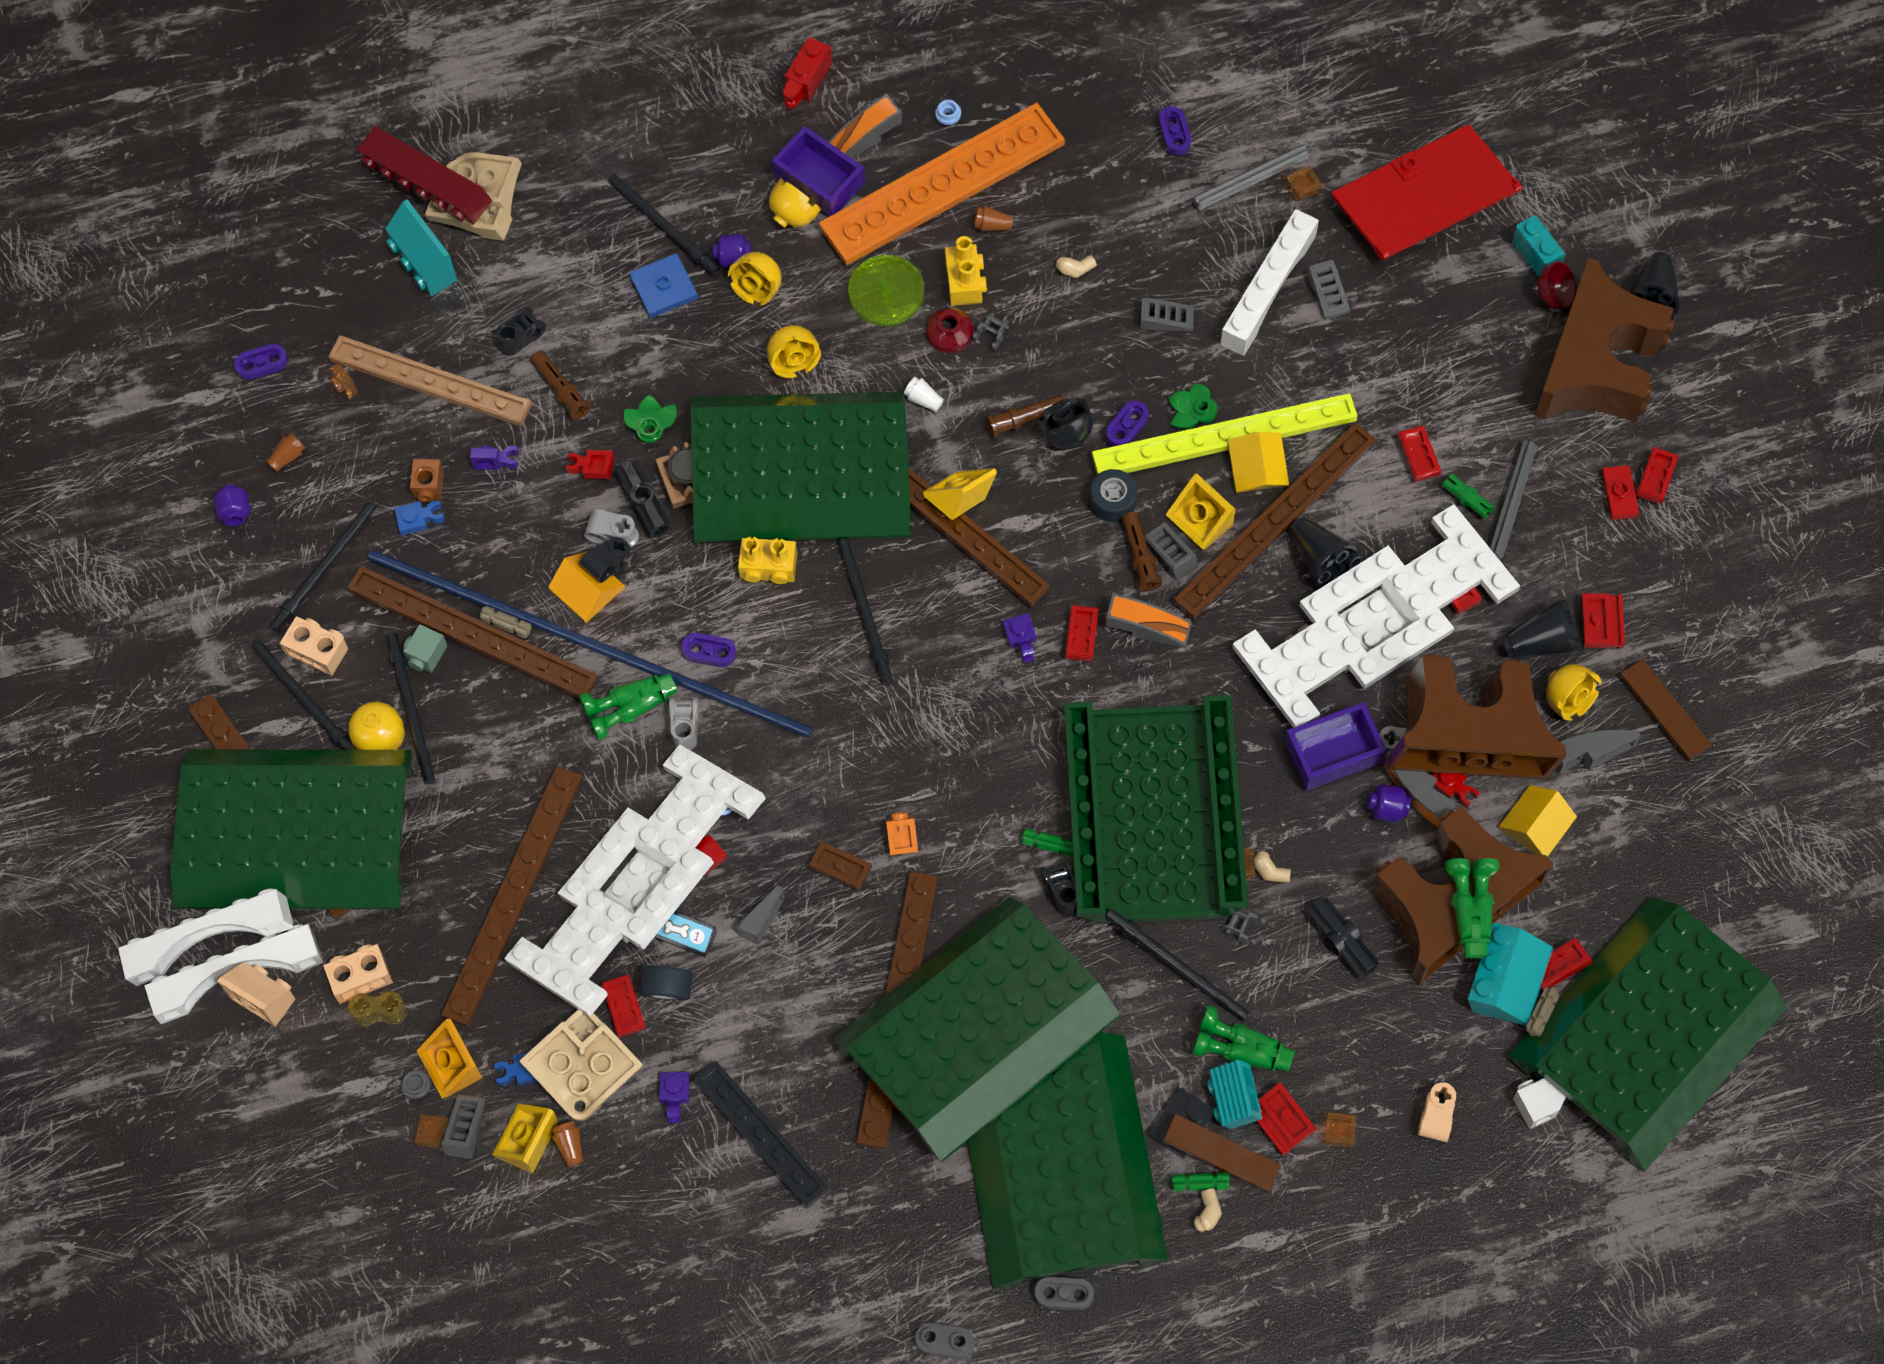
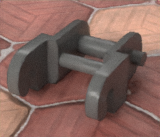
(982, 327)
(1239, 932)

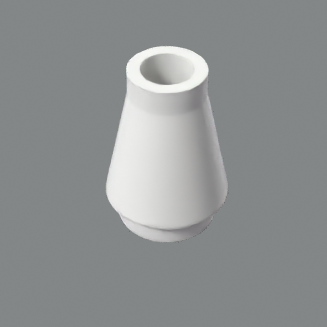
(922, 394)

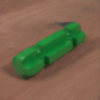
(1047, 841)
(1200, 1181)

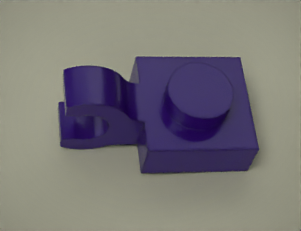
(491, 459)
(1021, 634)
(673, 1092)

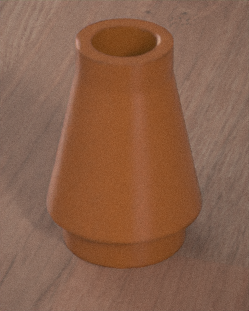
(991, 220)
(285, 452)
(569, 1143)

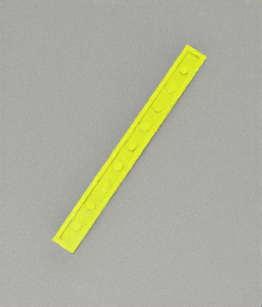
(1215, 437)

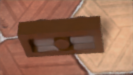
(840, 866)

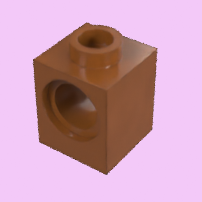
(427, 470)

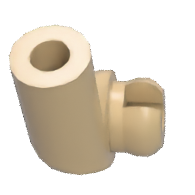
(1075, 268)
(1268, 870)
(1210, 1214)

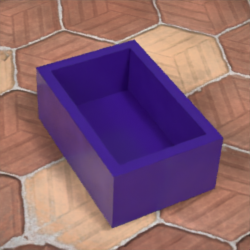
(819, 171)
(1335, 746)

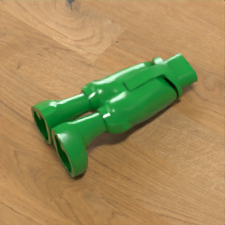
(633, 701)
(1475, 912)
(1246, 1044)

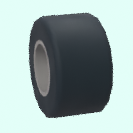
(1112, 485)
(665, 983)

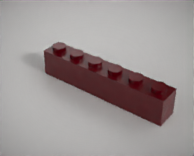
(424, 175)

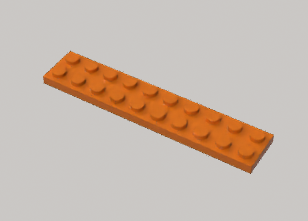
(941, 183)

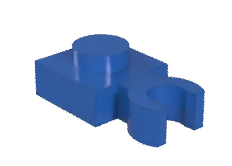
(413, 516)
(514, 1071)

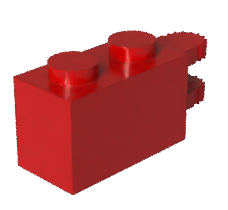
(806, 72)

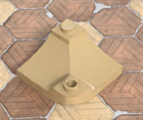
(498, 178)
(581, 1064)

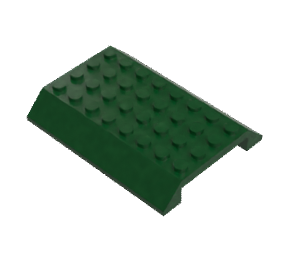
(800, 467)
(1156, 811)
(292, 822)
(978, 1026)
(1652, 1028)
(1069, 1173)

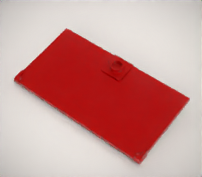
(1426, 191)

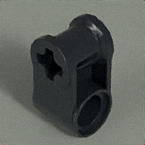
(522, 328)
(605, 559)
(1060, 883)

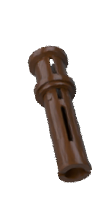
(566, 392)
(1014, 418)
(1143, 561)

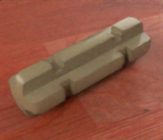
(505, 622)
(1542, 1011)

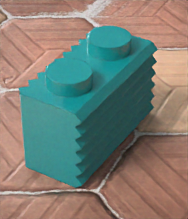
(1537, 244)
(1234, 1094)

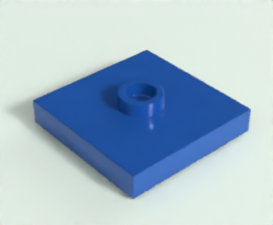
(663, 285)

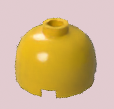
(791, 206)
(755, 277)
(792, 350)
(1572, 690)
(376, 727)

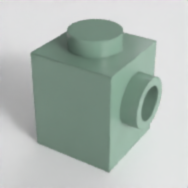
(424, 649)

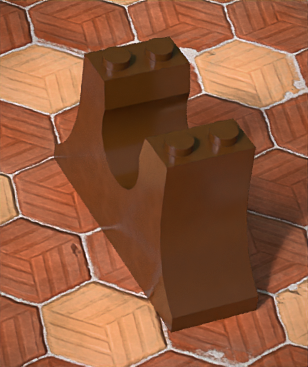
(1584, 368)
(1459, 738)
(1426, 908)

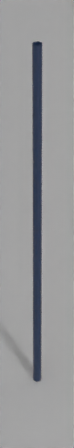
(591, 644)

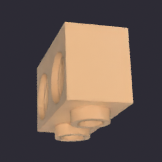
(311, 649)
(360, 979)

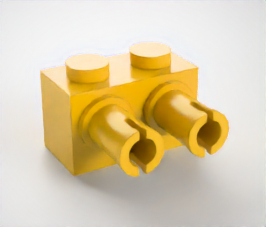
(963, 272)
(767, 560)

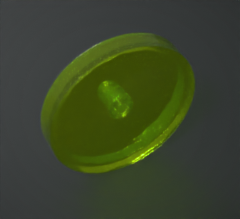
(886, 290)

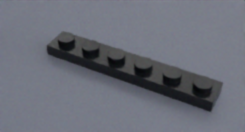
(761, 1134)

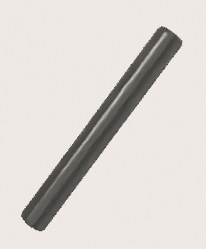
(1251, 177)
(1513, 498)

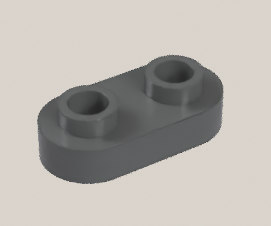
(1064, 1291)
(944, 1343)

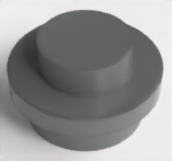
(415, 1084)

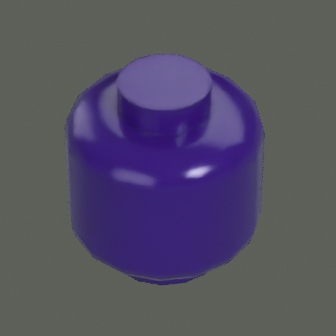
(730, 248)
(232, 505)
(1388, 803)

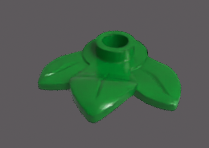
(1190, 406)
(650, 416)

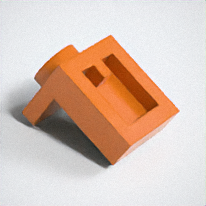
(901, 834)

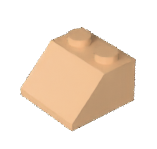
(257, 992)

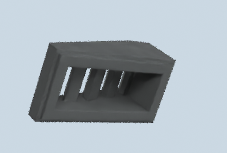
(1323, 274)
(1157, 323)
(1181, 563)
(758, 921)
(462, 1144)

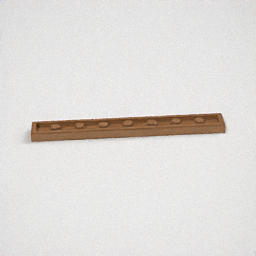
(430, 380)

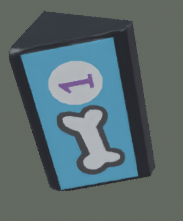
(688, 934)

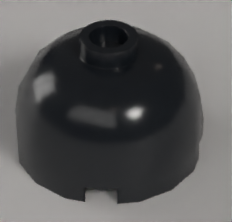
(1067, 423)

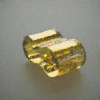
(377, 1008)

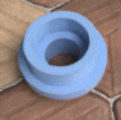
(948, 106)

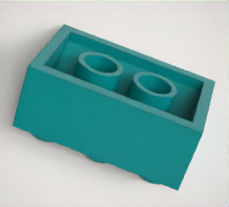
(419, 250)
(1510, 975)

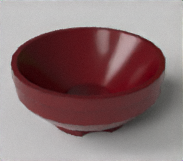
(1561, 285)
(953, 339)

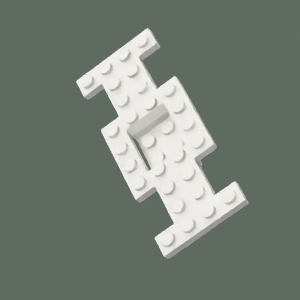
(1383, 627)
(646, 888)

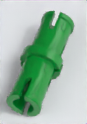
(1468, 496)

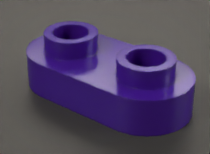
(1176, 132)
(261, 361)
(1125, 426)
(710, 649)

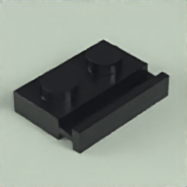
(1187, 1107)

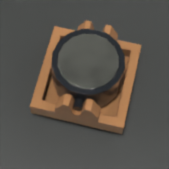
(677, 475)

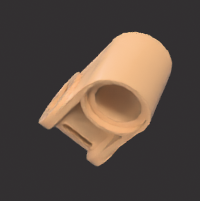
(1437, 1117)

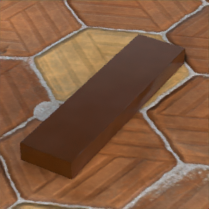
(1665, 710)
(1221, 1153)

